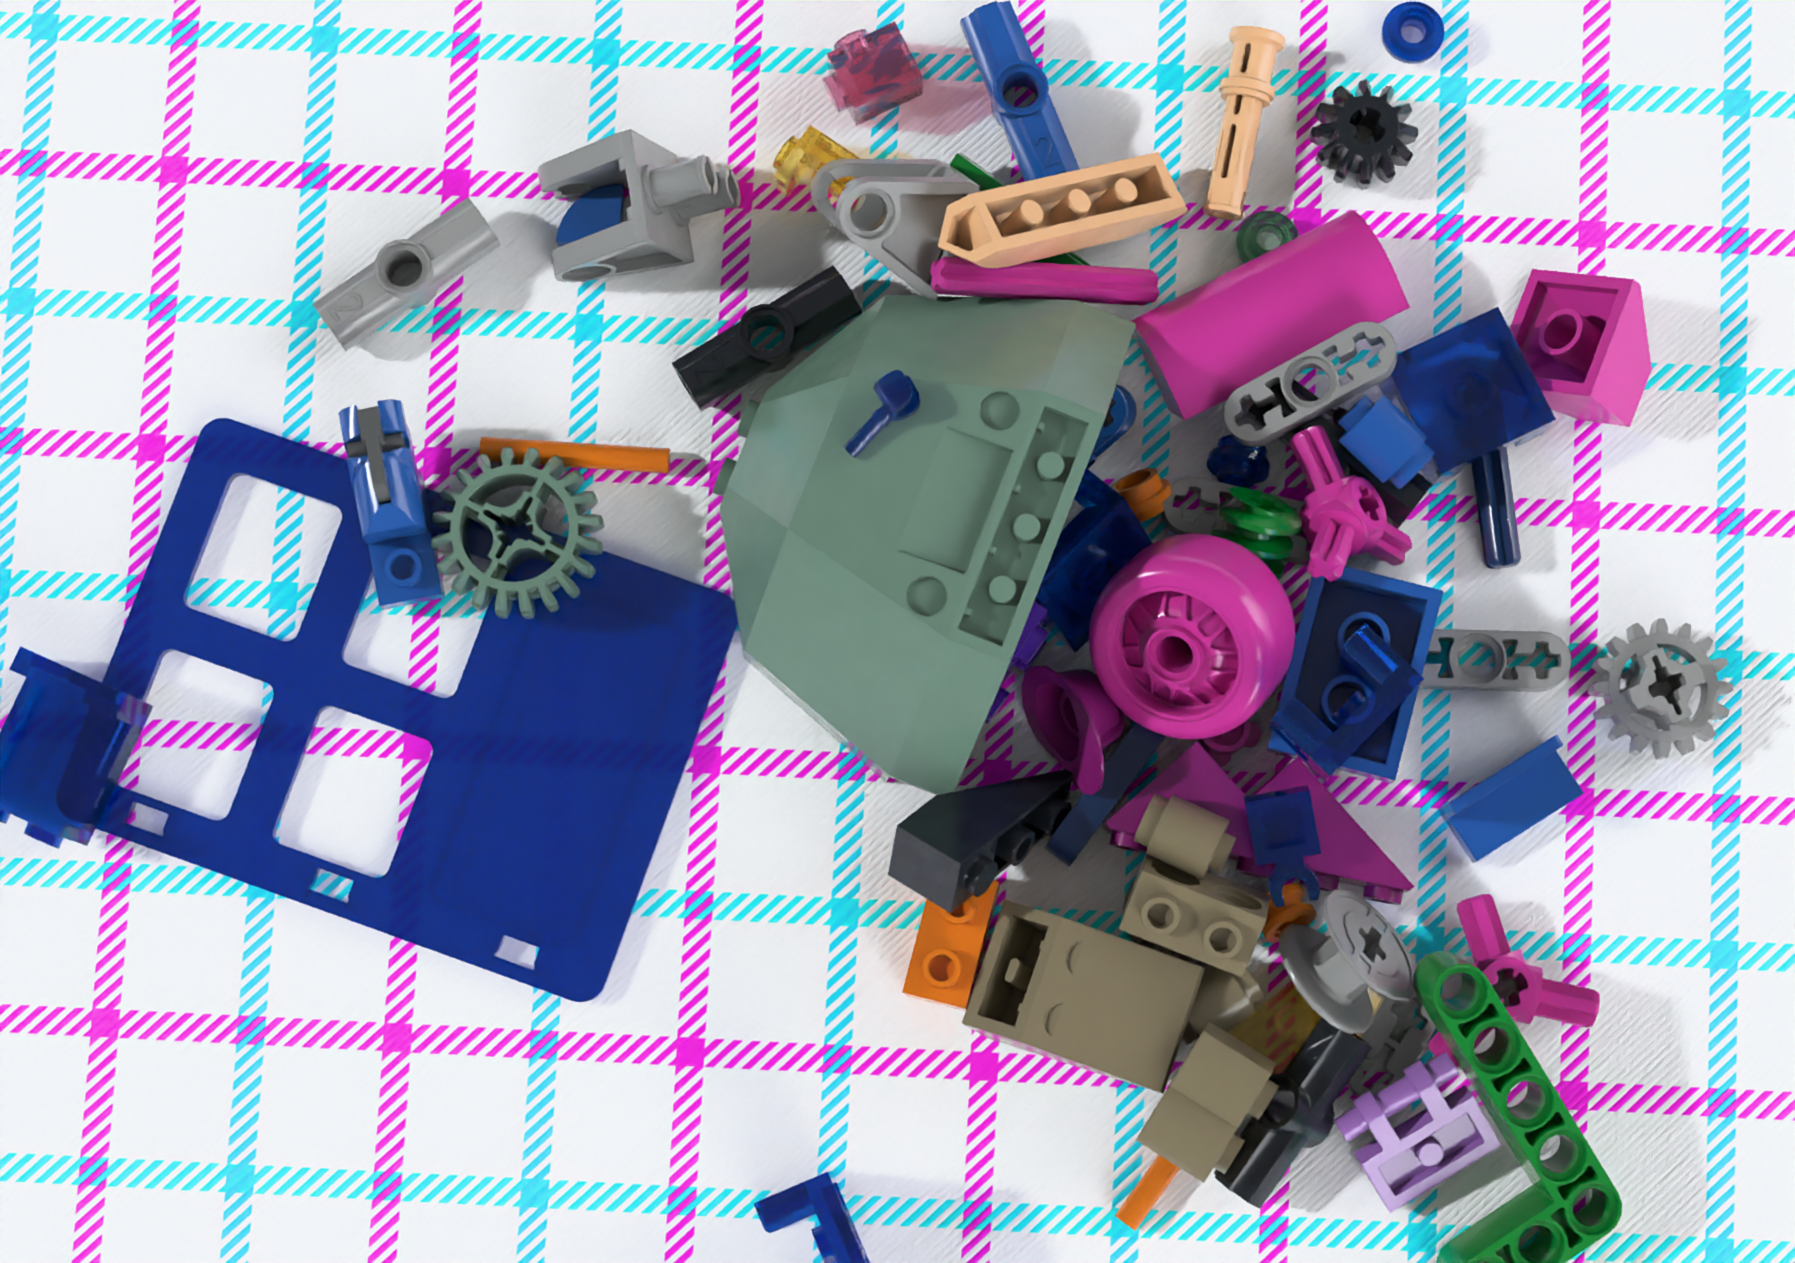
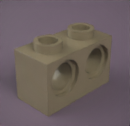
(1194, 916)

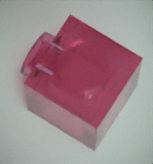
(872, 73)

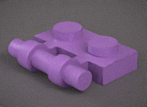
(1428, 1145)

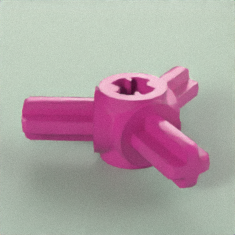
(1341, 512)
(1534, 993)

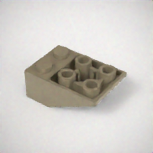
(1082, 996)

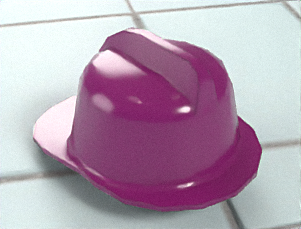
(1072, 721)

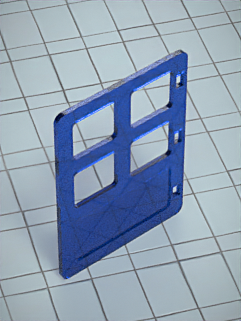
(541, 763)

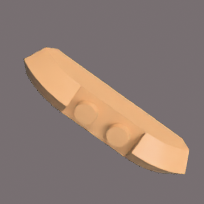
(1061, 212)

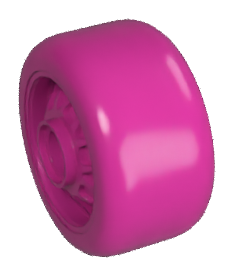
(1192, 636)

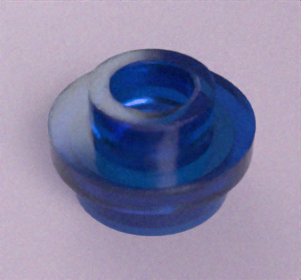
(1418, 16)
(1238, 463)

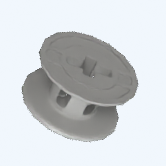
(1340, 968)

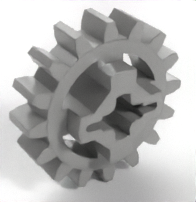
(1668, 712)

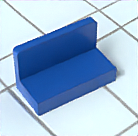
(1511, 800)

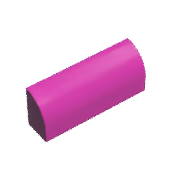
(1267, 313)

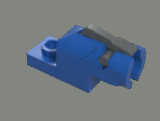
(391, 504)

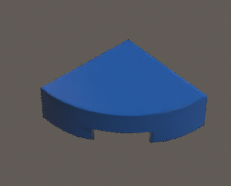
(592, 213)

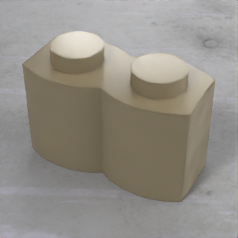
(1208, 1102)

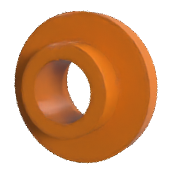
(1144, 492)

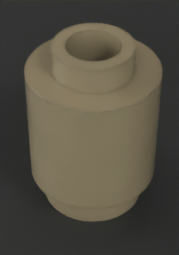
(1185, 835)
(1222, 1001)

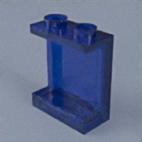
(64, 749)

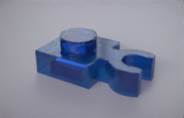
(1283, 833)

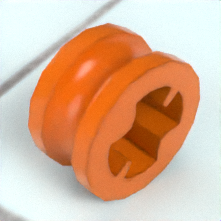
(1292, 912)

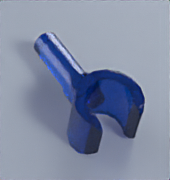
(899, 401)

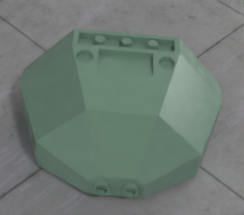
(906, 574)

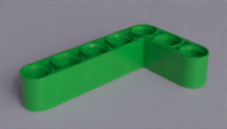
(1523, 1126)

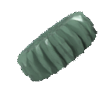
(504, 560)

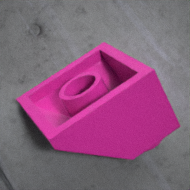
(1585, 343)

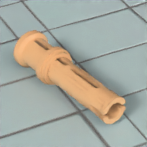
(1246, 94)

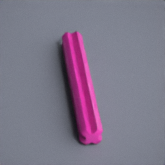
(1046, 281)

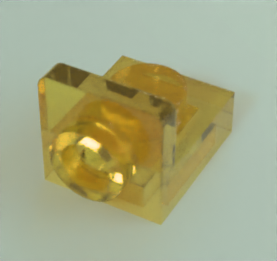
(812, 153)

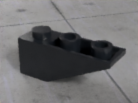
(973, 834)

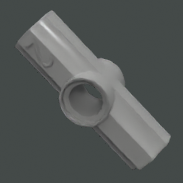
(373, 300)

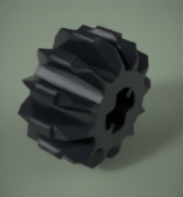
(1343, 120)

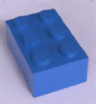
(1332, 613)

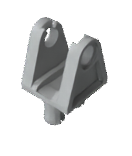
(662, 203)
(897, 210)

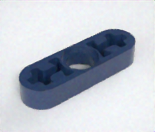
(1092, 810)

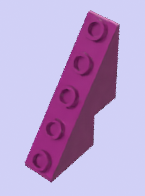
(1345, 847)

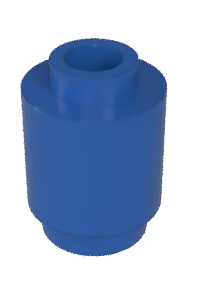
(1385, 440)

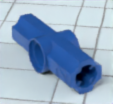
(1007, 63)

